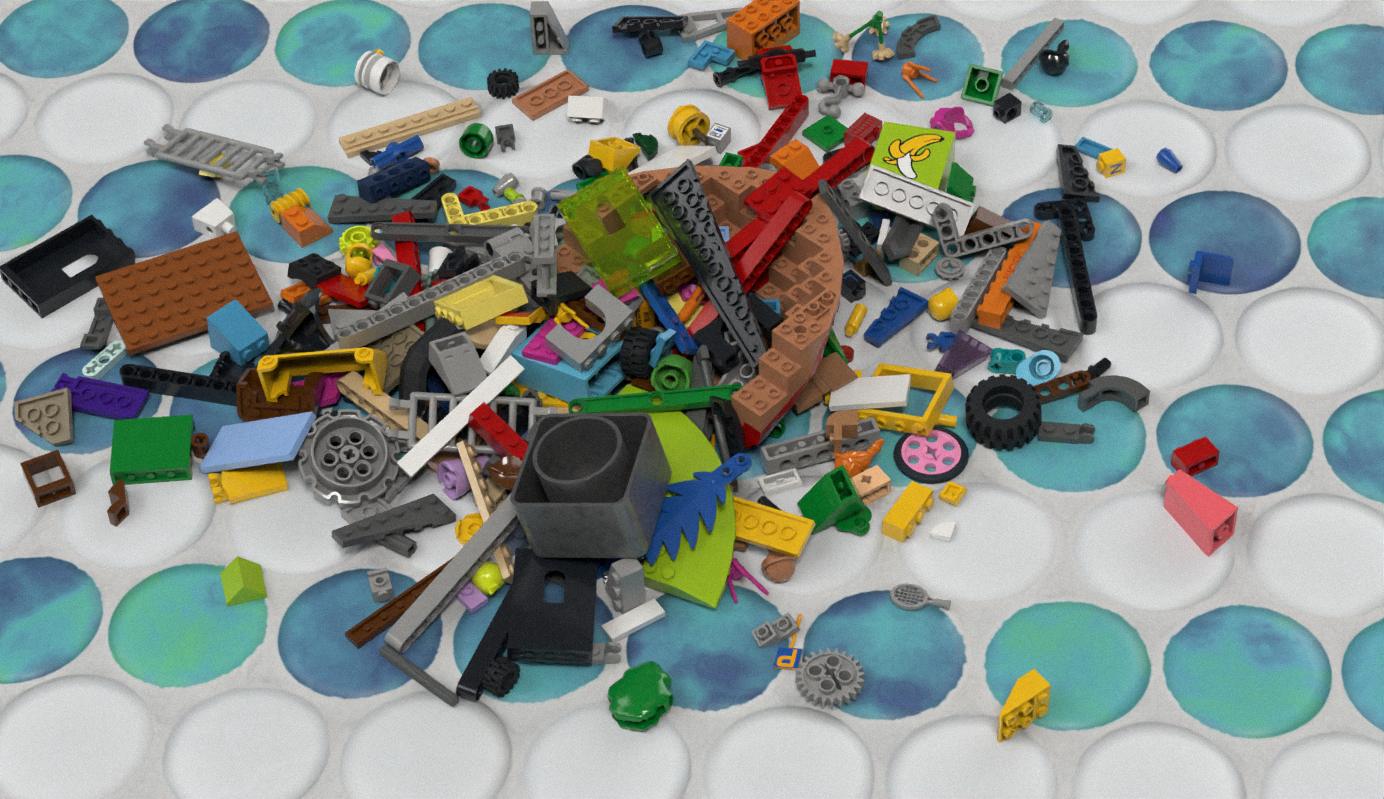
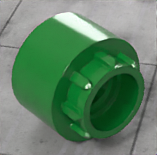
(475, 138)

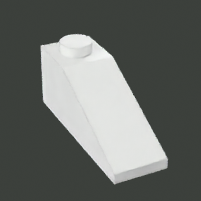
(502, 345)

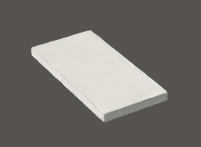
(678, 156)

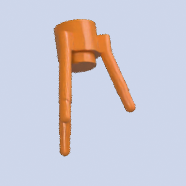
(912, 71)

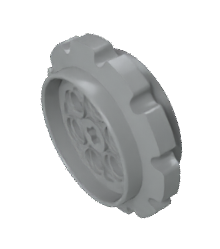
(317, 448)

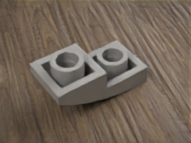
(775, 632)

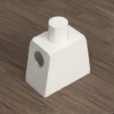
(214, 220)

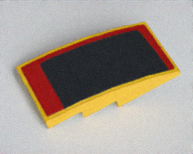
(524, 315)

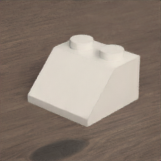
(587, 108)

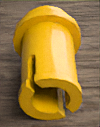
(947, 420)

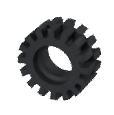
(498, 89)
(501, 676)

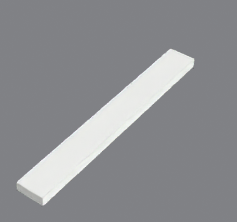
(459, 416)

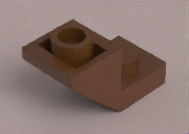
(119, 503)

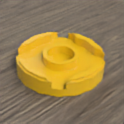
(468, 527)

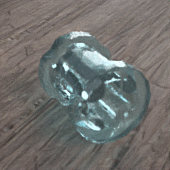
(1041, 111)

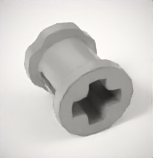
(538, 196)

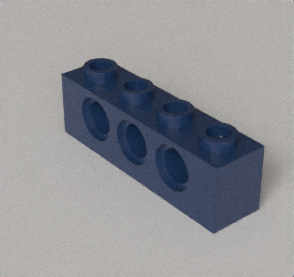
(393, 179)

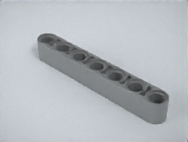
(966, 308)

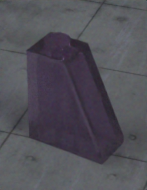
(963, 355)

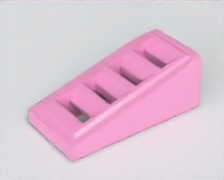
(380, 254)

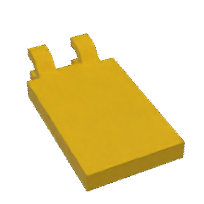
(248, 482)

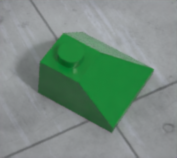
(982, 84)

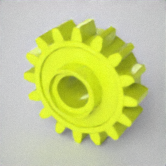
(357, 234)

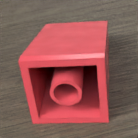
(1200, 511)

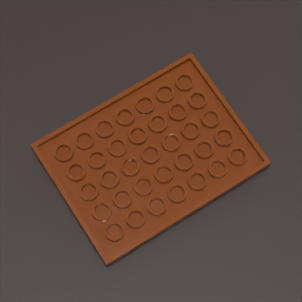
(178, 290)

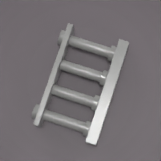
(545, 255)

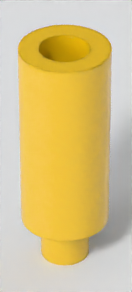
(365, 277)
(855, 319)

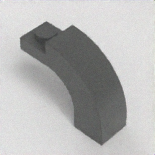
(1117, 389)

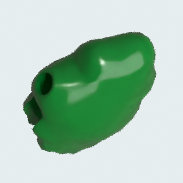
(641, 697)

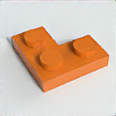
(296, 291)

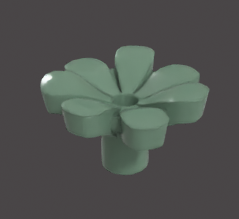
(431, 277)

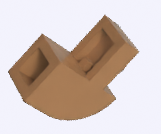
(841, 425)

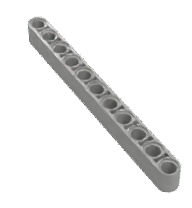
(422, 304)
(453, 577)

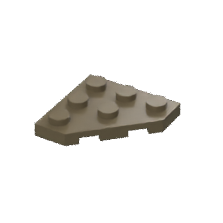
(48, 416)

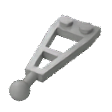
(690, 32)

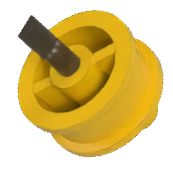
(689, 126)

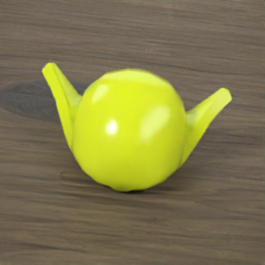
(488, 578)

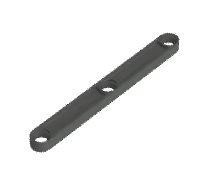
(439, 232)

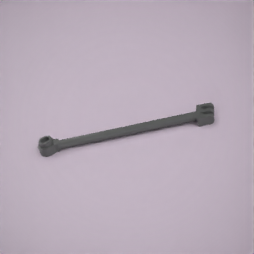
(702, 358)

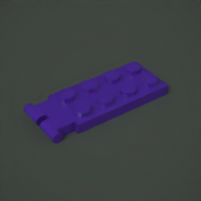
(103, 397)

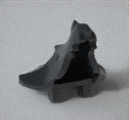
(303, 325)

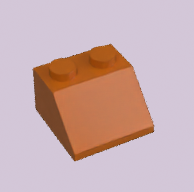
(796, 158)
(304, 225)

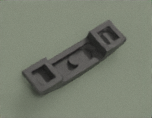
(100, 327)

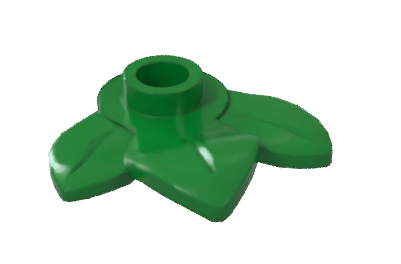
(856, 523)

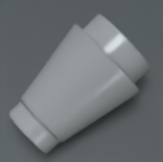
(505, 182)

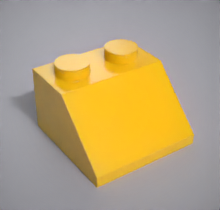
(613, 152)

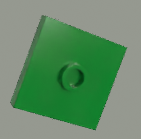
(825, 133)

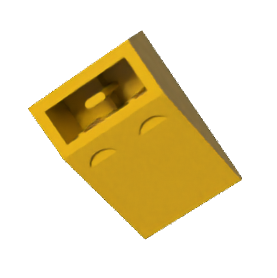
(1025, 704)

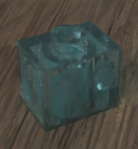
(273, 187)

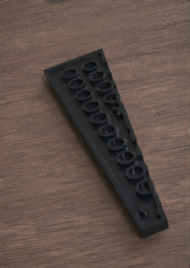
(692, 225)

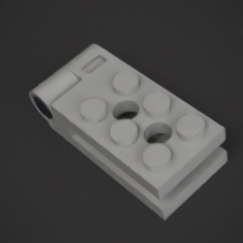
(515, 241)

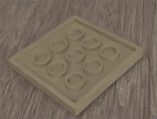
(396, 348)

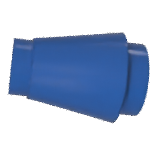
(1169, 160)

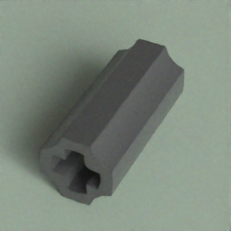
(399, 544)

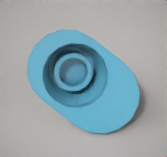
(1039, 367)

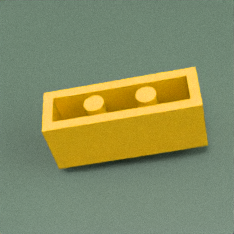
(907, 512)

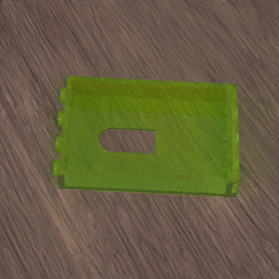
(631, 253)

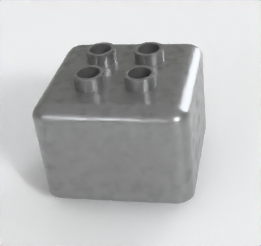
(591, 485)

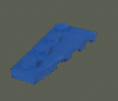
(899, 313)

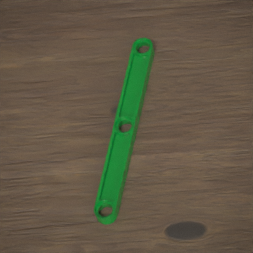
(642, 402)

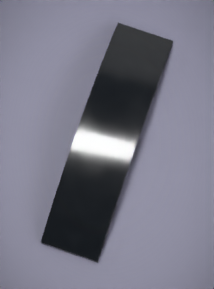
(731, 425)

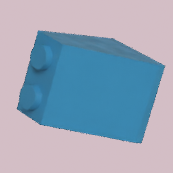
(236, 332)

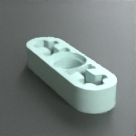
(113, 352)

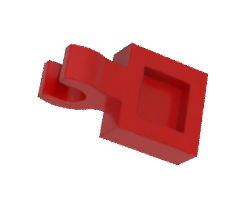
(472, 196)

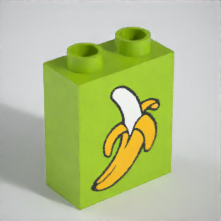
(915, 153)

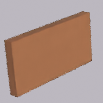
(550, 94)

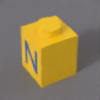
(1111, 163)

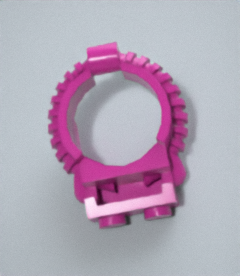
(956, 115)

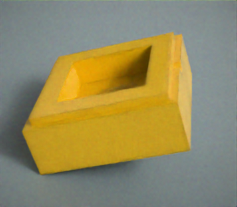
(952, 493)

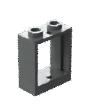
(407, 280)

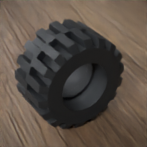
(636, 351)

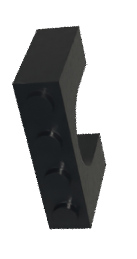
(721, 352)

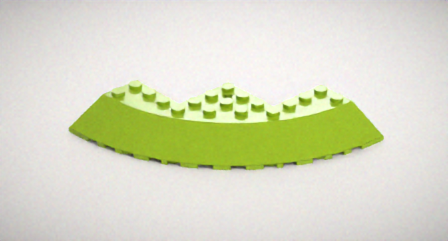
(702, 571)

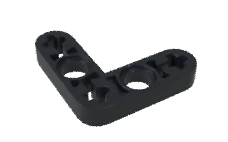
(1047, 214)

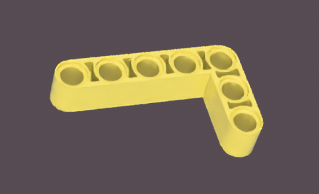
(506, 215)

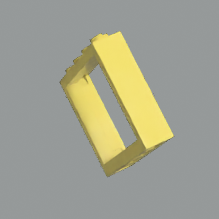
(480, 302)

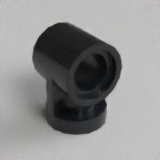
(650, 44)
(587, 166)

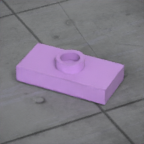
(471, 597)

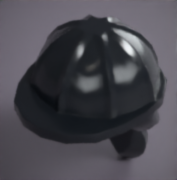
(1055, 61)

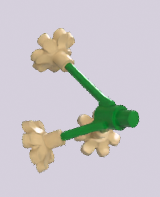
(878, 26)

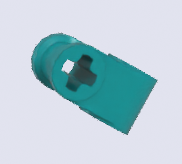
(1007, 360)

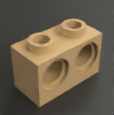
(921, 256)

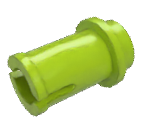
(511, 194)

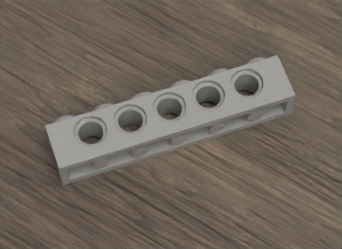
(814, 448)

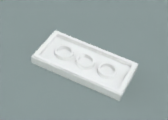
(872, 393)

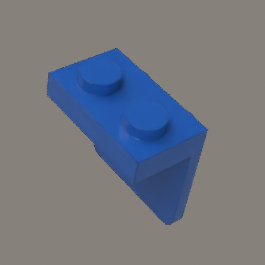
(1210, 269)

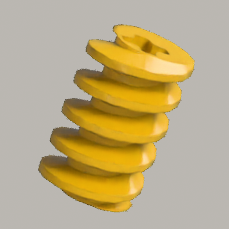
(298, 198)

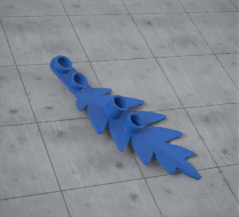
(694, 499)

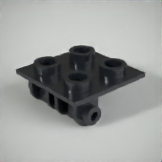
(229, 369)

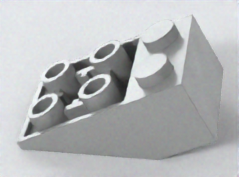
(457, 363)

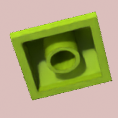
(243, 582)

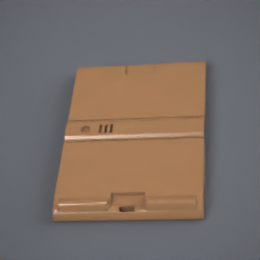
(830, 375)

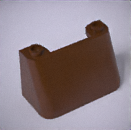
(254, 406)

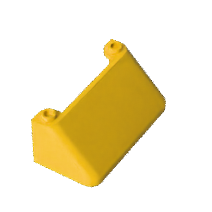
(277, 370)

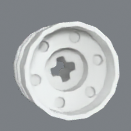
(377, 72)

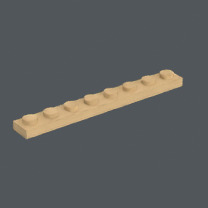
(485, 504)

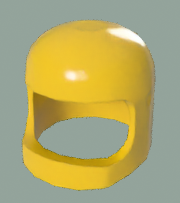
(357, 264)
(942, 304)

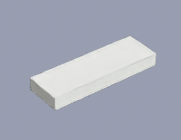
(633, 620)

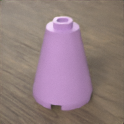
(454, 476)

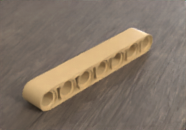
(378, 405)

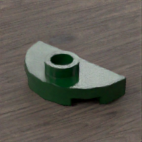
(648, 144)

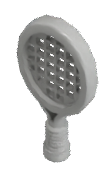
(927, 600)

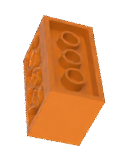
(763, 26)

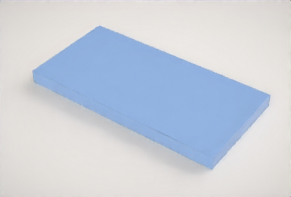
(257, 442)

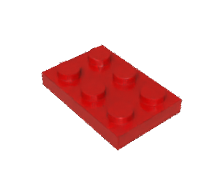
(773, 193)

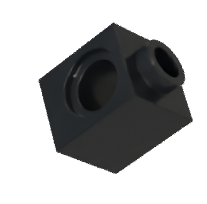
(1007, 108)

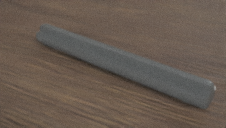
(419, 675)

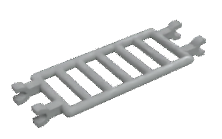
(251, 171)
(411, 405)

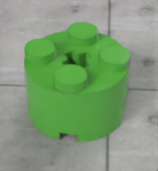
(671, 366)

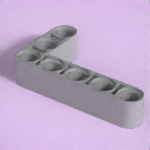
(978, 237)

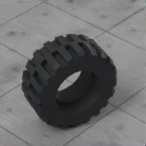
(1003, 432)

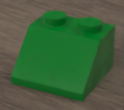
(961, 183)

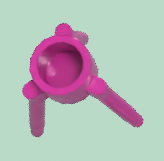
(737, 572)

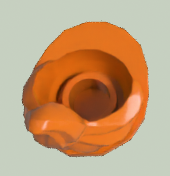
(857, 461)

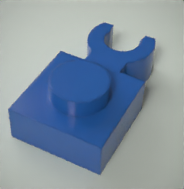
(942, 341)

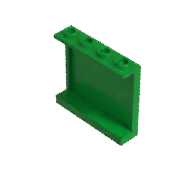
(152, 449)

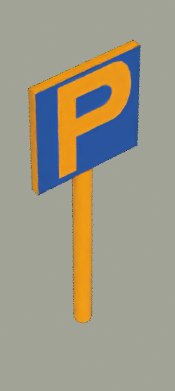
(789, 657)

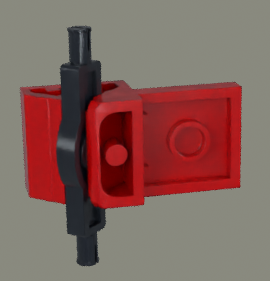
(778, 72)

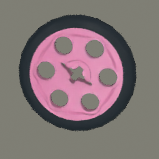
(942, 473)

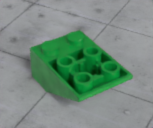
(831, 499)

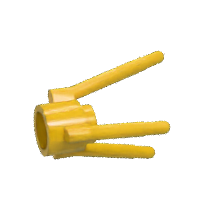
(565, 315)

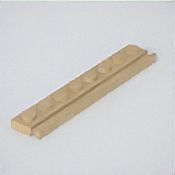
(410, 126)

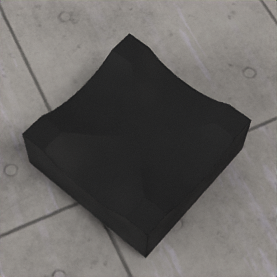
(313, 270)

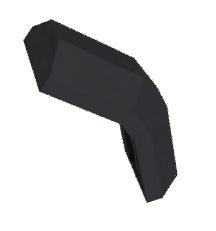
(416, 362)

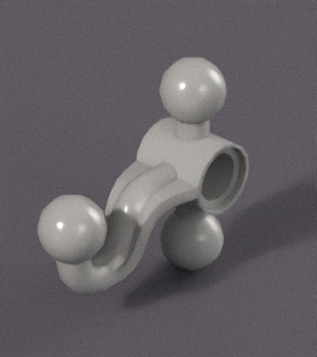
(841, 90)

